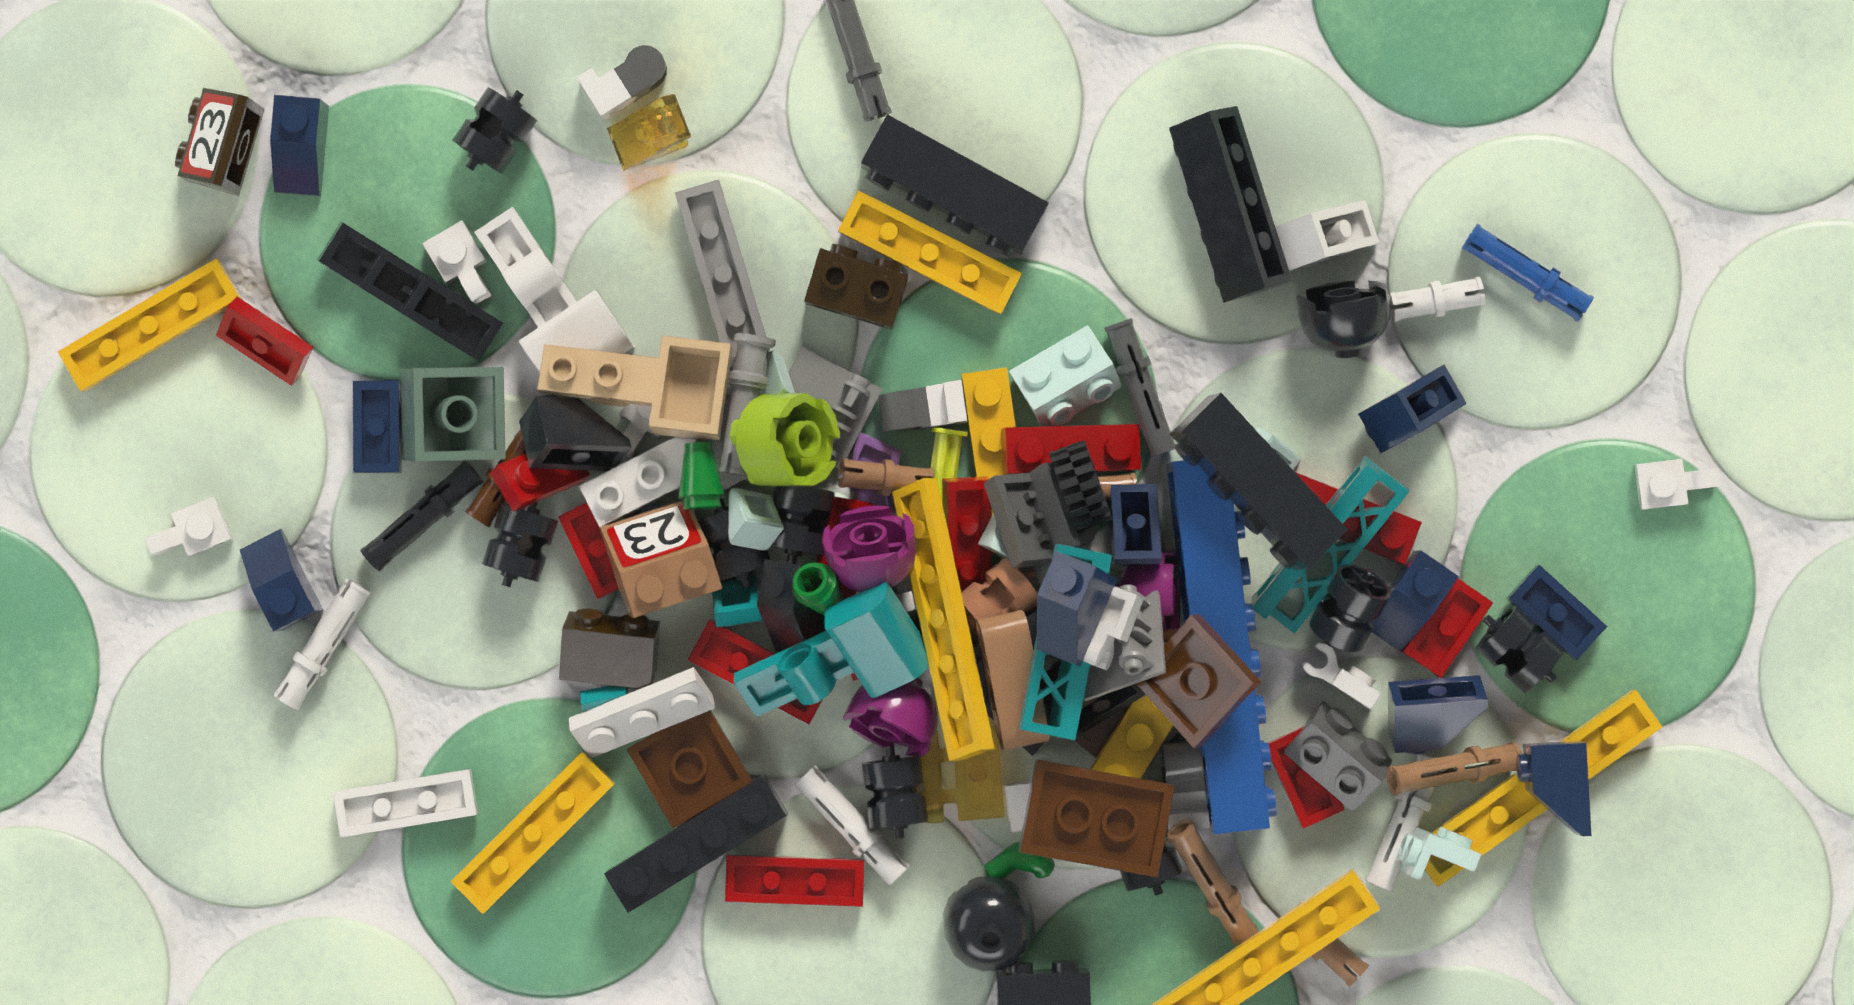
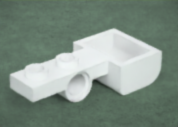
(545, 295)
(649, 477)

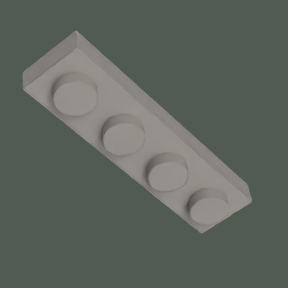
(720, 262)

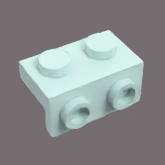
(1066, 378)
(1447, 845)

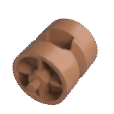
(1002, 592)

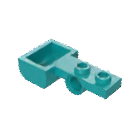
(862, 636)

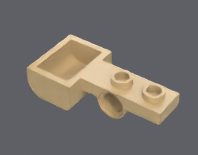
(681, 385)

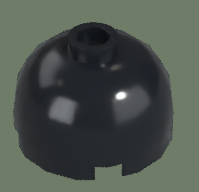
(1344, 316)
(988, 923)

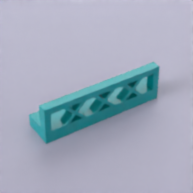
(1342, 506)
(1071, 681)

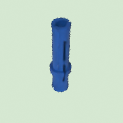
(1541, 281)

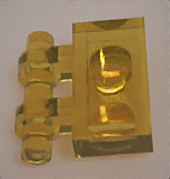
(977, 784)

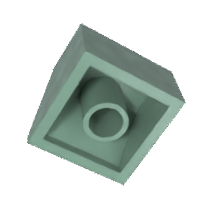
(452, 413)

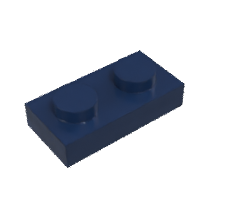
(377, 427)
(1557, 611)

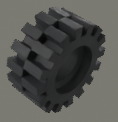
(1080, 485)

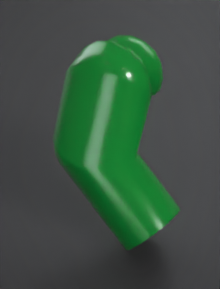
(1012, 859)

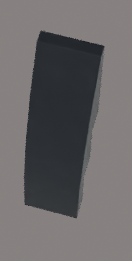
(409, 291)

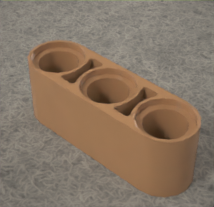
(1007, 661)

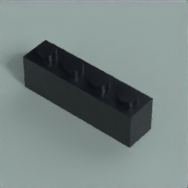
(954, 185)
(1230, 204)
(1257, 482)
(696, 843)

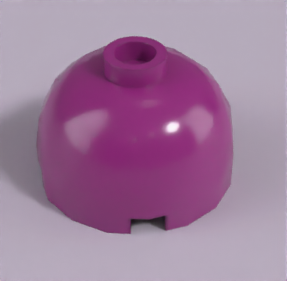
(870, 548)
(1158, 577)
(899, 717)

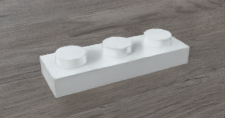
(641, 713)
(405, 803)

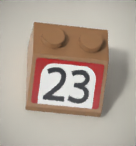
(660, 559)

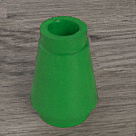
(700, 477)
(817, 587)

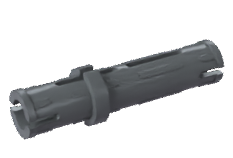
(862, 69)
(1140, 387)

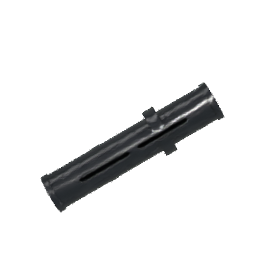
(429, 509)

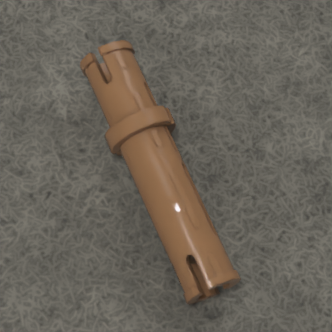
(1409, 778)
(1222, 898)

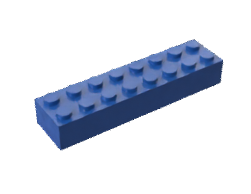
(1212, 586)

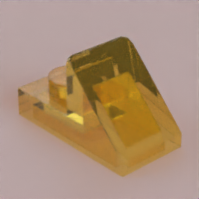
(650, 133)

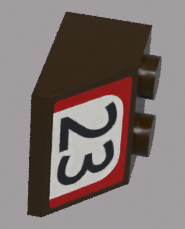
(219, 140)

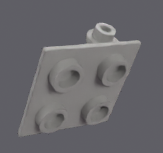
(846, 393)
(1137, 658)

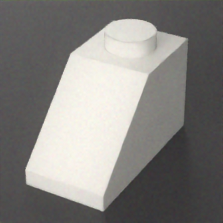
(1327, 235)

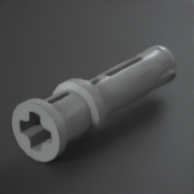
(747, 381)

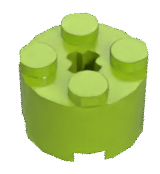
(786, 439)

